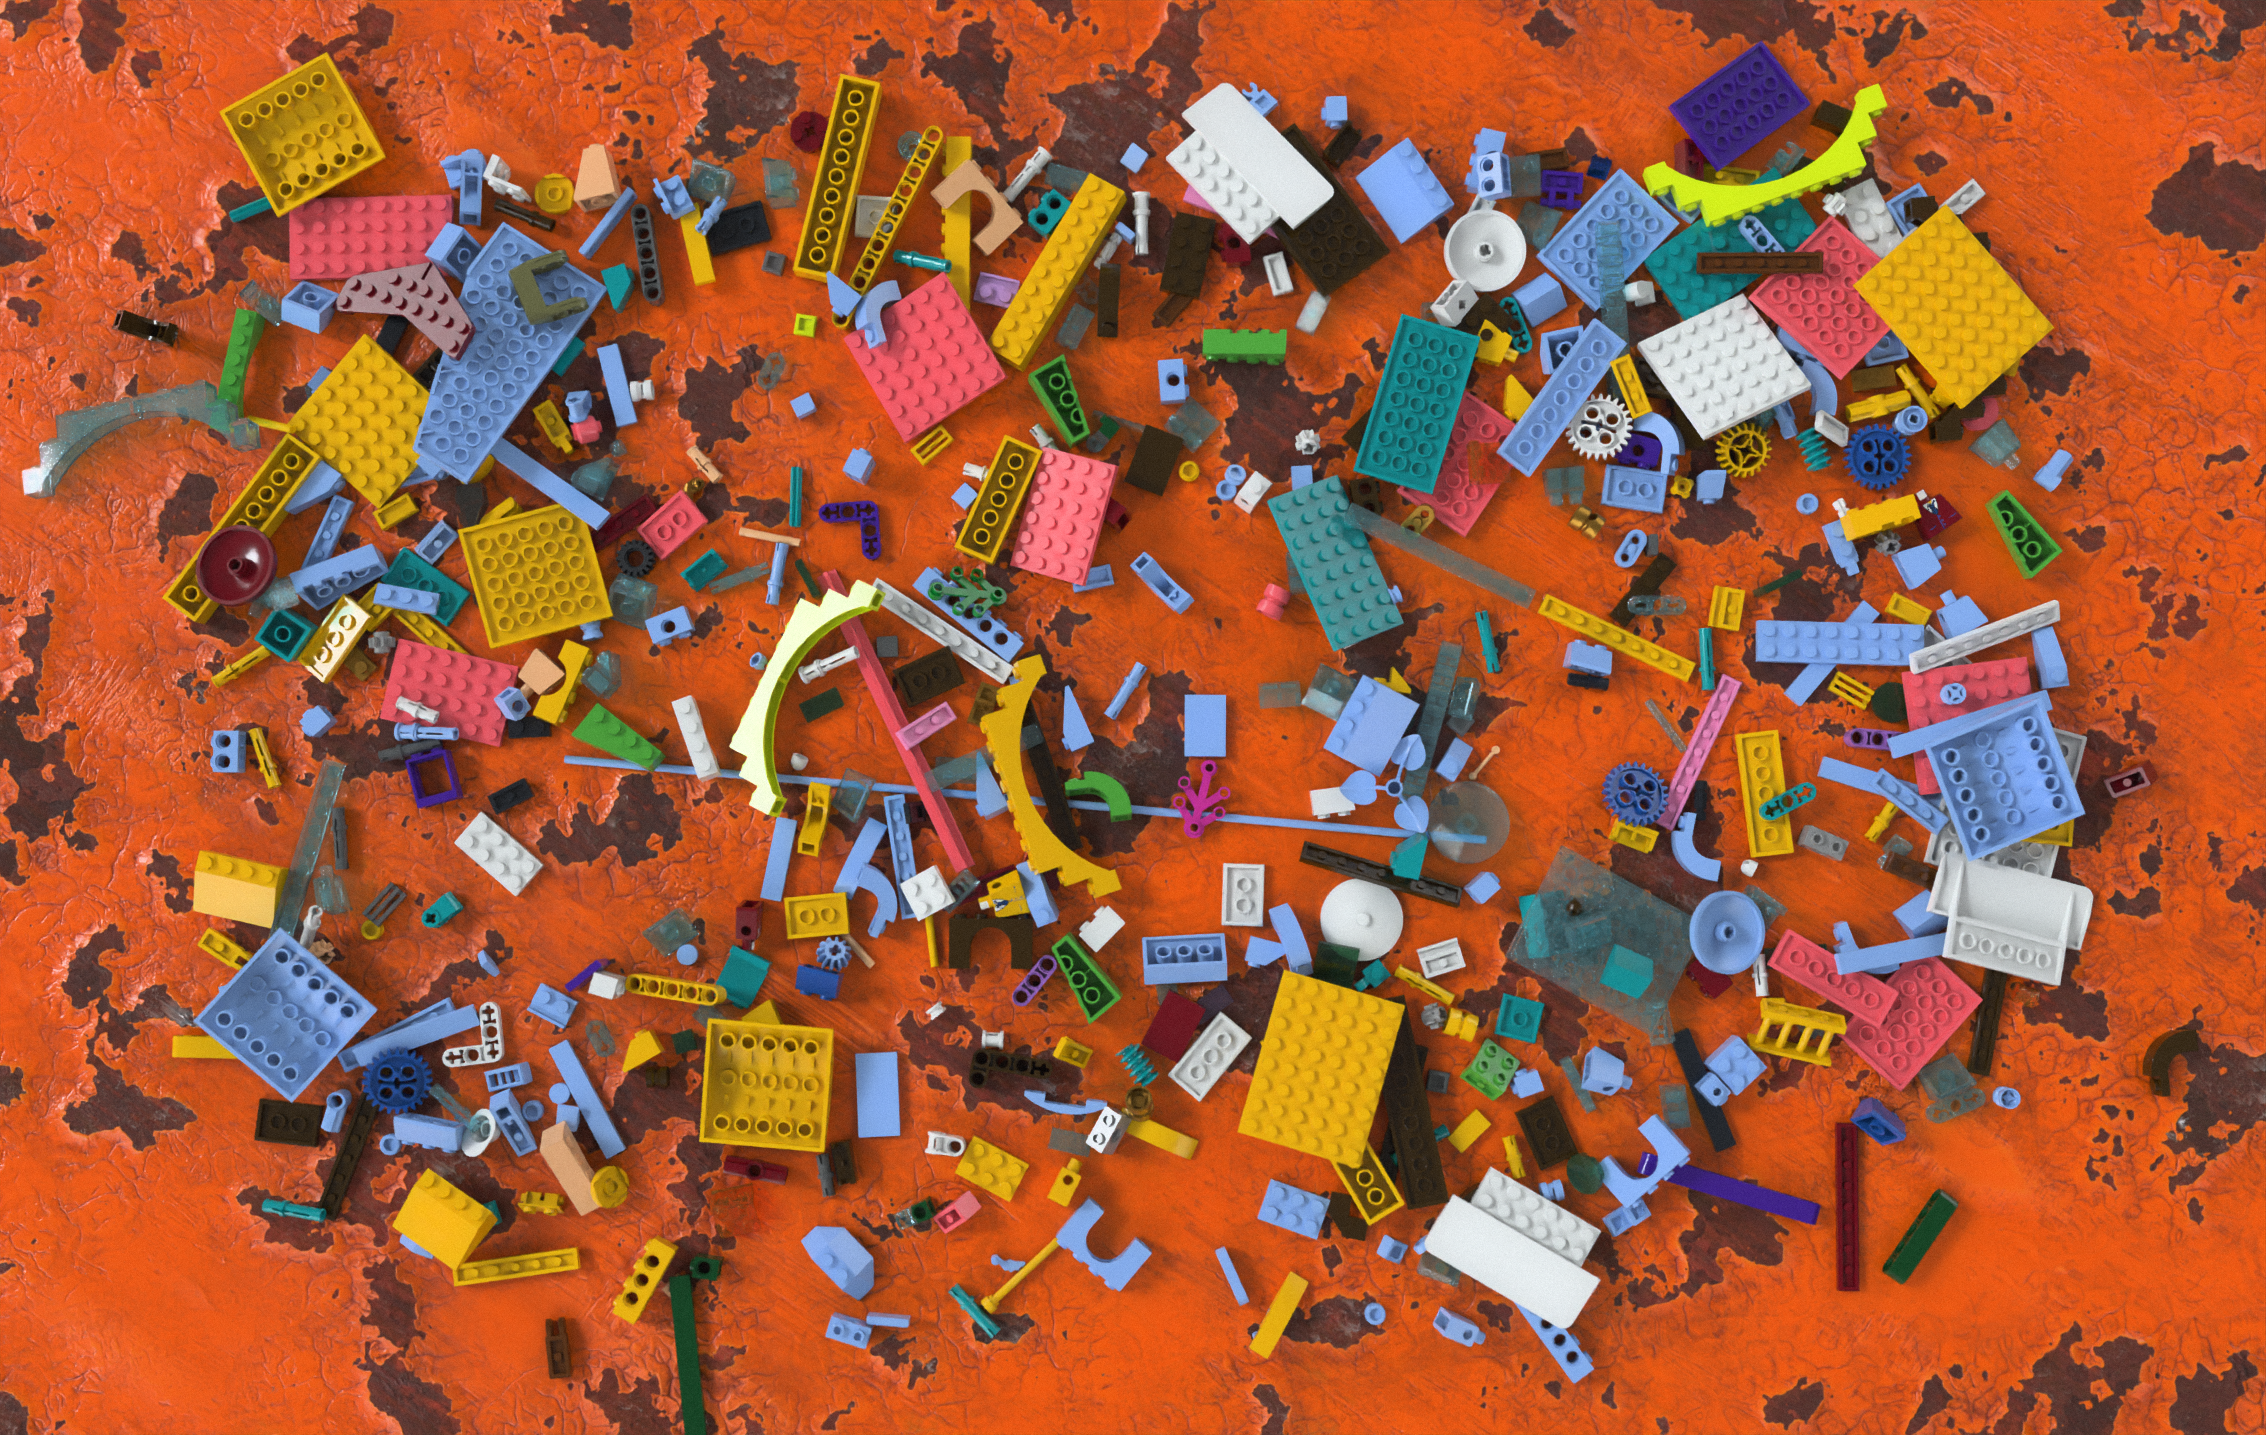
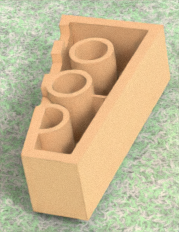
(569, 1165)

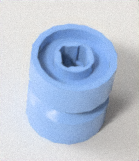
(1909, 421)

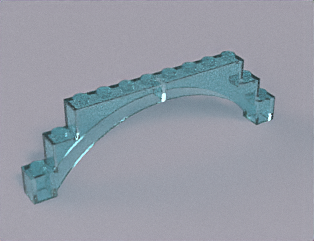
(84, 427)

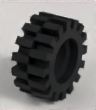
(623, 558)

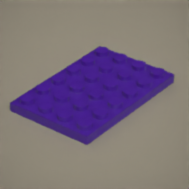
(1739, 106)

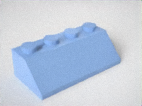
(1184, 958)

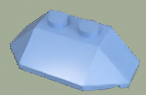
(841, 1259)

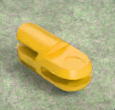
(505, 509)

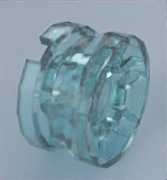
(905, 141)

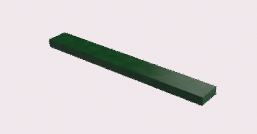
(687, 1355)

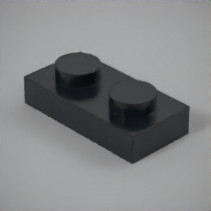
(529, 728)
(511, 796)

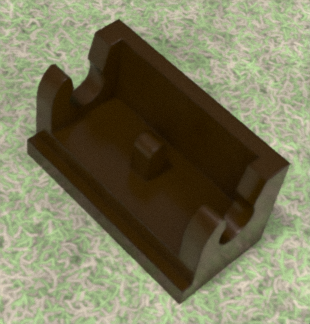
(1342, 145)
(844, 1162)

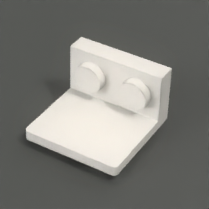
(497, 175)

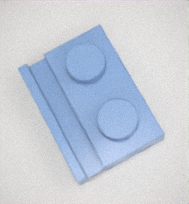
(553, 1005)

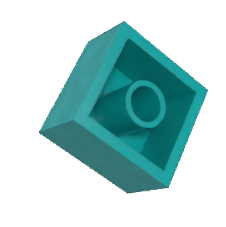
(286, 633)

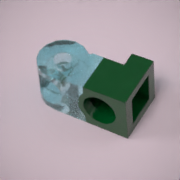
(1099, 440)
(915, 1213)

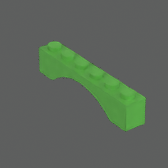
(243, 340)

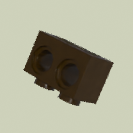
(1368, 499)

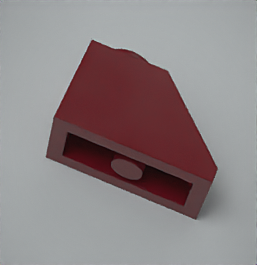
(2131, 779)

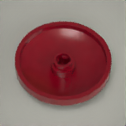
(236, 565)

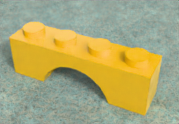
(554, 707)

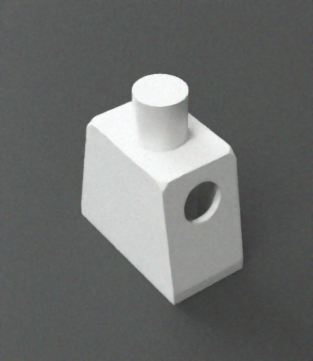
(1252, 492)

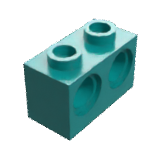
(1053, 215)

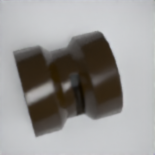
(657, 1077)

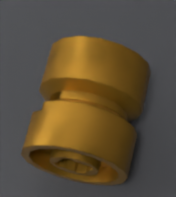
(1586, 522)
(1139, 1103)

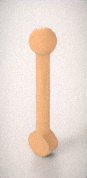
(1495, 750)

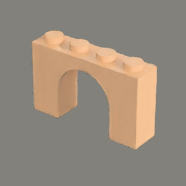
(1003, 218)

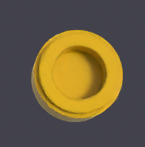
(372, 931)

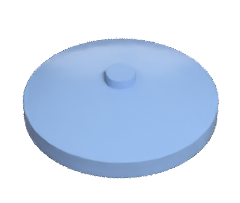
(1727, 932)

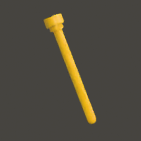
(990, 1303)

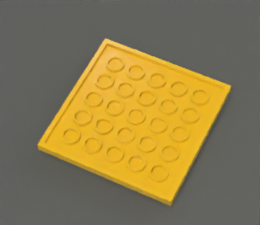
(366, 420)
(534, 574)

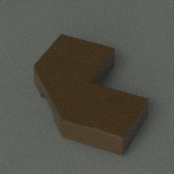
(1339, 1210)

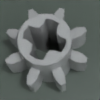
(1887, 542)
(381, 642)
(1434, 1016)

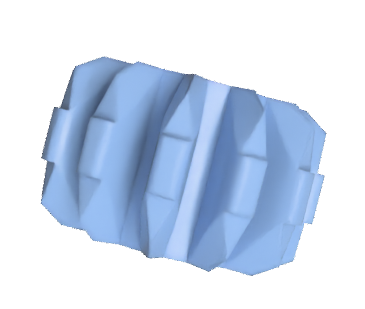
(825, 954)

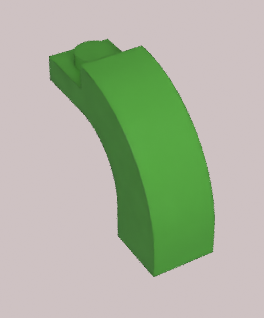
(1107, 789)

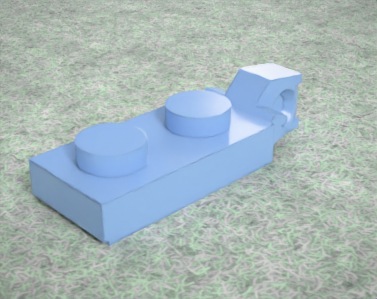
(1785, 418)
(1843, 551)

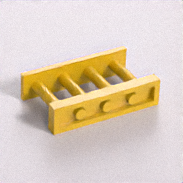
(1798, 1015)

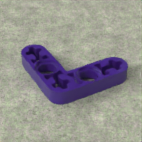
(865, 521)

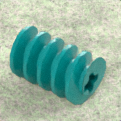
(1813, 450)
(1137, 1064)

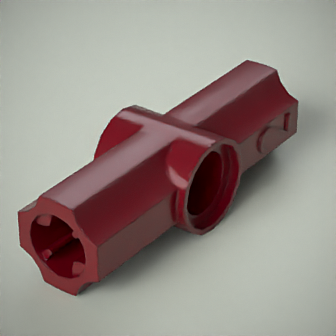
(742, 1167)

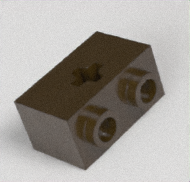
(428, 369)

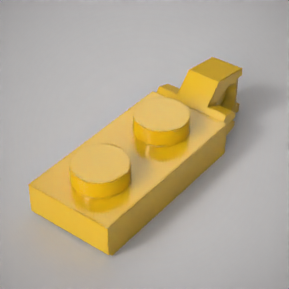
(554, 426)

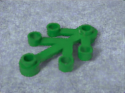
(970, 592)

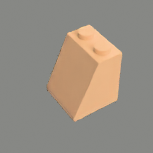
(597, 179)

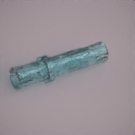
(741, 577)
(471, 1122)

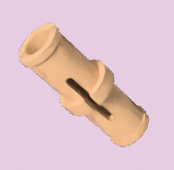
(704, 464)

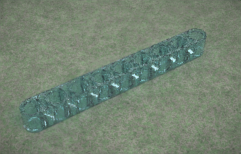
(1612, 292)
(1433, 715)

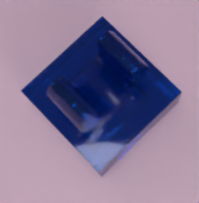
(1599, 167)

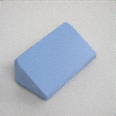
(436, 542)

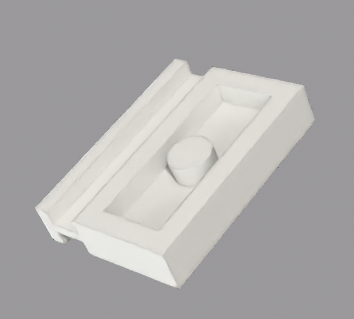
(1441, 958)

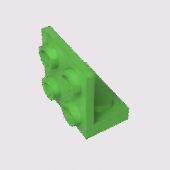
(1491, 1070)

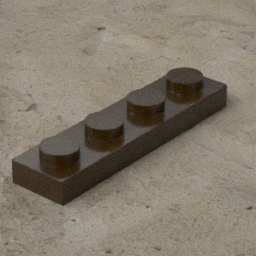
(1645, 585)

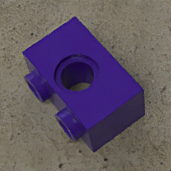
(1649, 449)

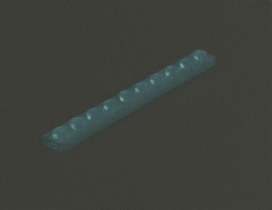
(1439, 555)
(308, 847)

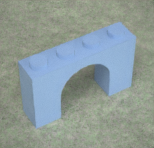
(1670, 1153)
(1115, 1270)

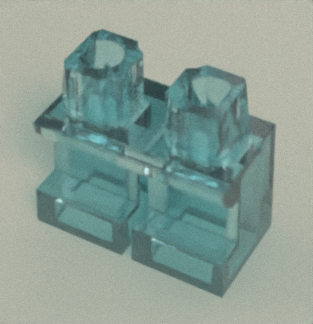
(1564, 482)

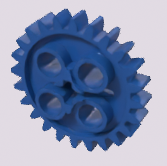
(1895, 457)
(1635, 794)
(397, 1099)

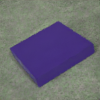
(587, 974)

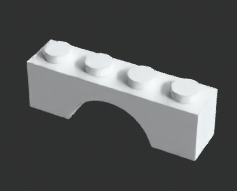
(696, 739)

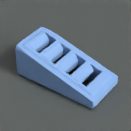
(521, 1074)

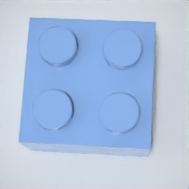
(1734, 1064)

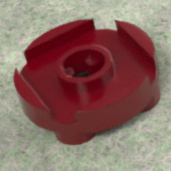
(799, 135)

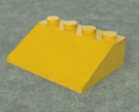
(238, 888)
(443, 1220)

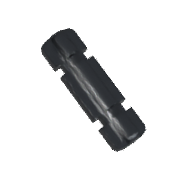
(1700, 800)

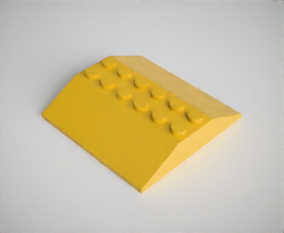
(303, 134)
(767, 1085)

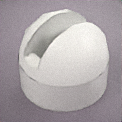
(799, 761)
(1748, 867)

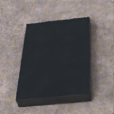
(739, 229)

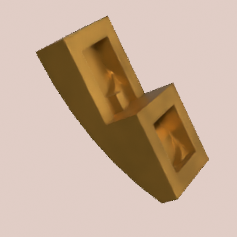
(1873, 378)
(983, 703)

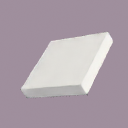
(868, 214)

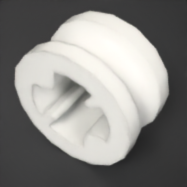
(936, 1010)

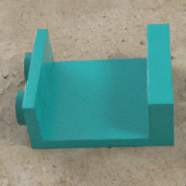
(743, 976)

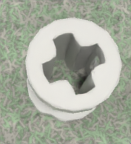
(992, 1039)

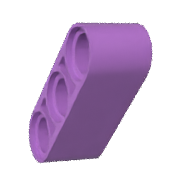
(1866, 738)
(1030, 989)

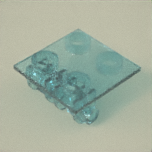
(1538, 224)
(1192, 424)

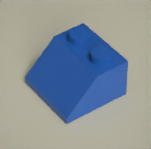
(819, 981)
(1879, 1122)

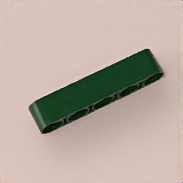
(1920, 1236)

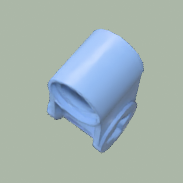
(579, 405)

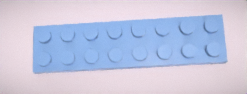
(1561, 397)
(1837, 642)

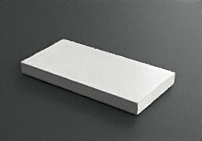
(1209, 1056)

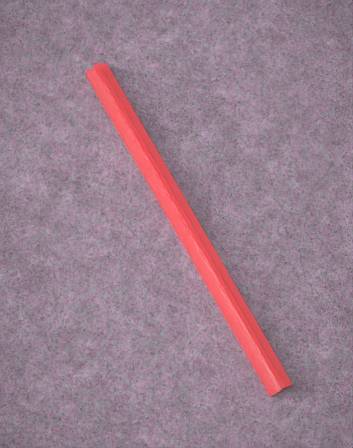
(895, 721)

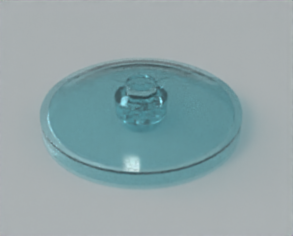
(1468, 822)

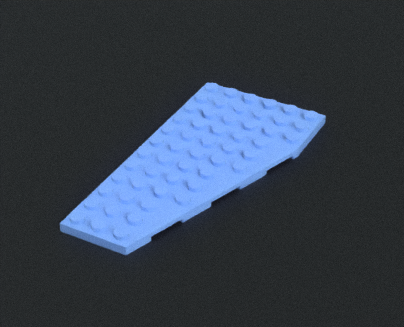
(506, 358)

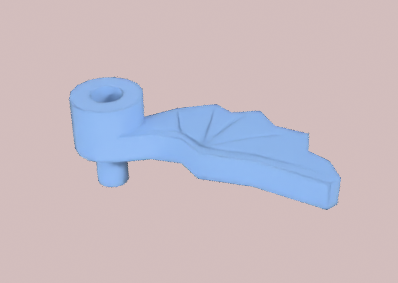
(1009, 1264)

